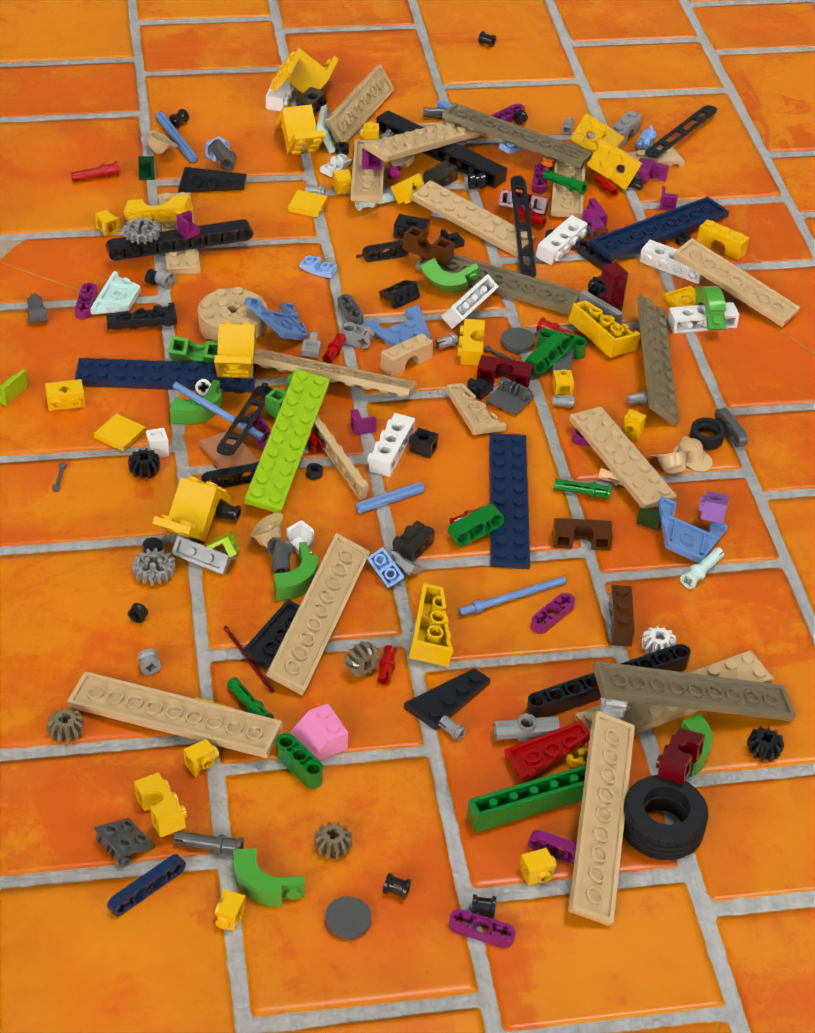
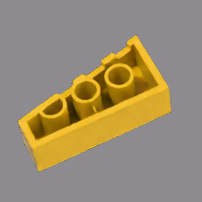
(603, 330)
(431, 632)

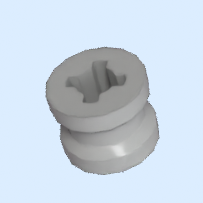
(165, 278)
(149, 661)

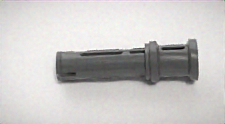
(219, 844)

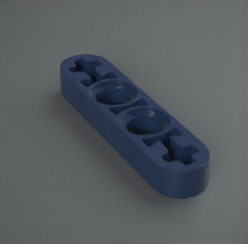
(146, 885)

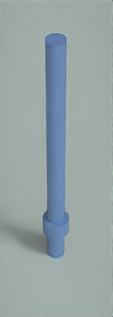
(217, 410)
(479, 606)

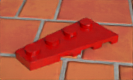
(545, 750)

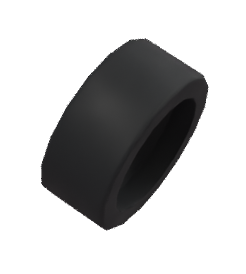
(710, 425)

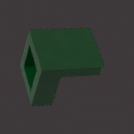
(146, 168)
(649, 518)

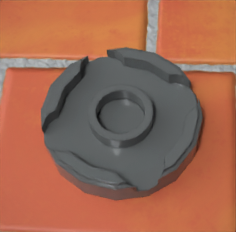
(518, 340)
(348, 918)

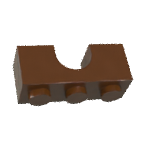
(417, 243)
(597, 532)
(622, 615)

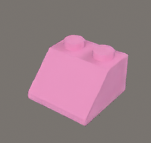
(321, 732)

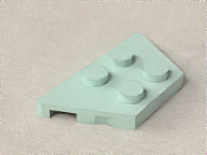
(116, 295)

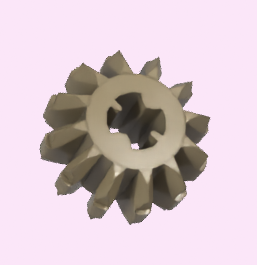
(362, 658)
(65, 725)
(333, 840)

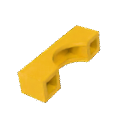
(160, 213)

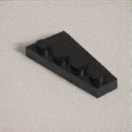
(210, 180)
(141, 318)
(267, 641)
(447, 697)

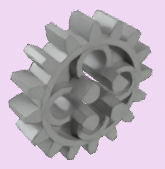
(133, 232)
(148, 563)

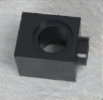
(423, 442)

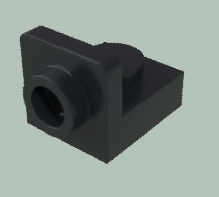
(454, 237)
(480, 387)

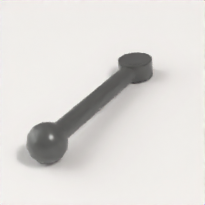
(488, 349)
(56, 488)

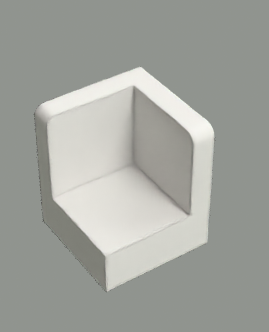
(158, 442)
(300, 533)

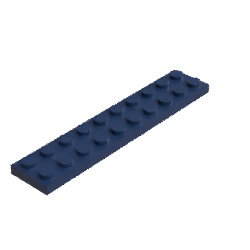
(657, 228)
(155, 374)
(510, 495)

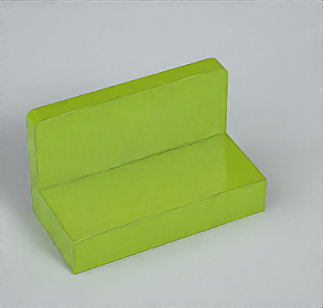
(13, 387)
(229, 542)

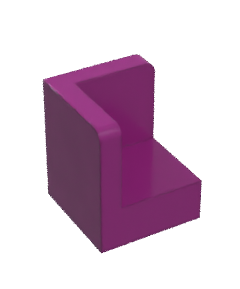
(370, 161)
(667, 200)
(186, 226)
(362, 425)

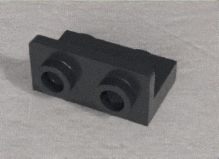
(401, 293)

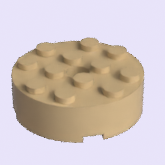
(228, 306)

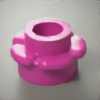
(393, 172)

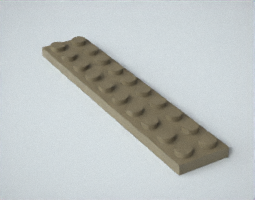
(518, 135)
(517, 285)
(657, 360)
(693, 691)

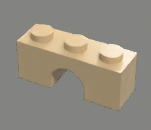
(395, 358)

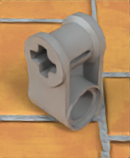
(356, 335)

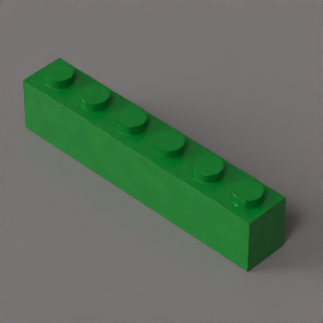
(526, 799)

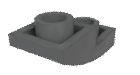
(564, 362)

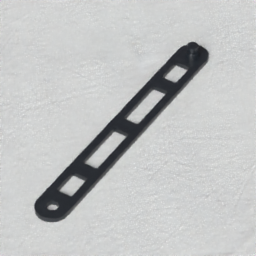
(708, 110)
(519, 183)
(230, 450)

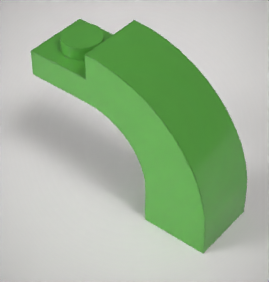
(449, 281)
(714, 305)
(190, 412)
(296, 582)
(699, 724)
(259, 885)

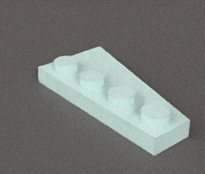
(321, 125)

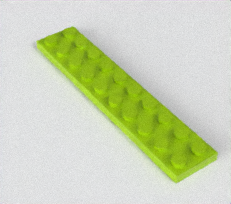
(287, 441)

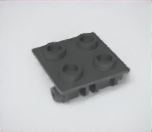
(510, 396)
(122, 839)

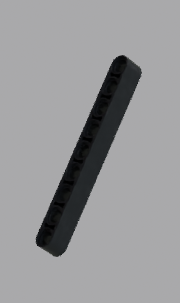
(172, 241)
(586, 690)

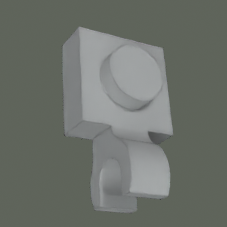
(312, 346)
(408, 566)

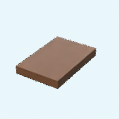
(241, 457)

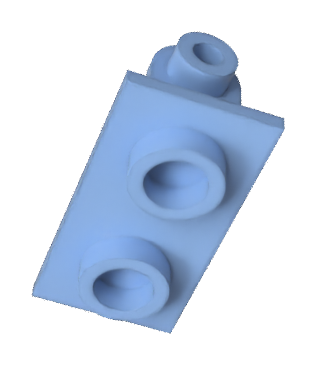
(646, 139)

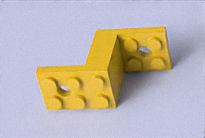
(303, 71)
(299, 129)
(606, 151)
(235, 350)
(193, 508)

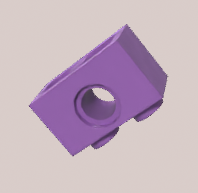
(713, 506)

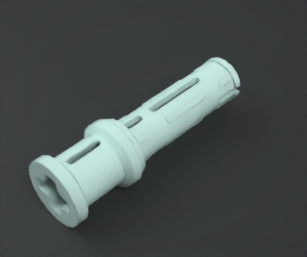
(387, 197)
(698, 571)

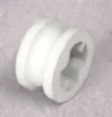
(199, 384)

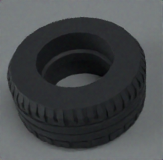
(659, 839)

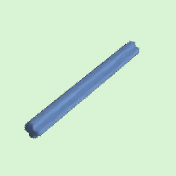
(175, 135)

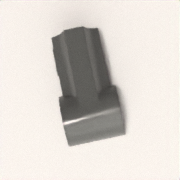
(226, 157)
(36, 310)
(280, 553)

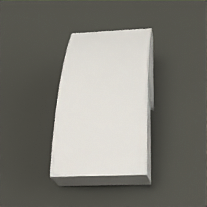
(337, 162)

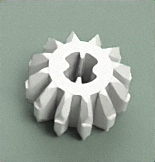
(657, 639)
(613, 707)

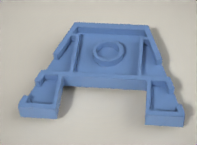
(284, 324)
(403, 331)
(684, 537)

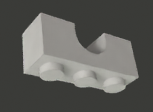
(628, 125)

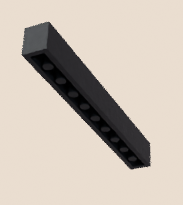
(461, 157)

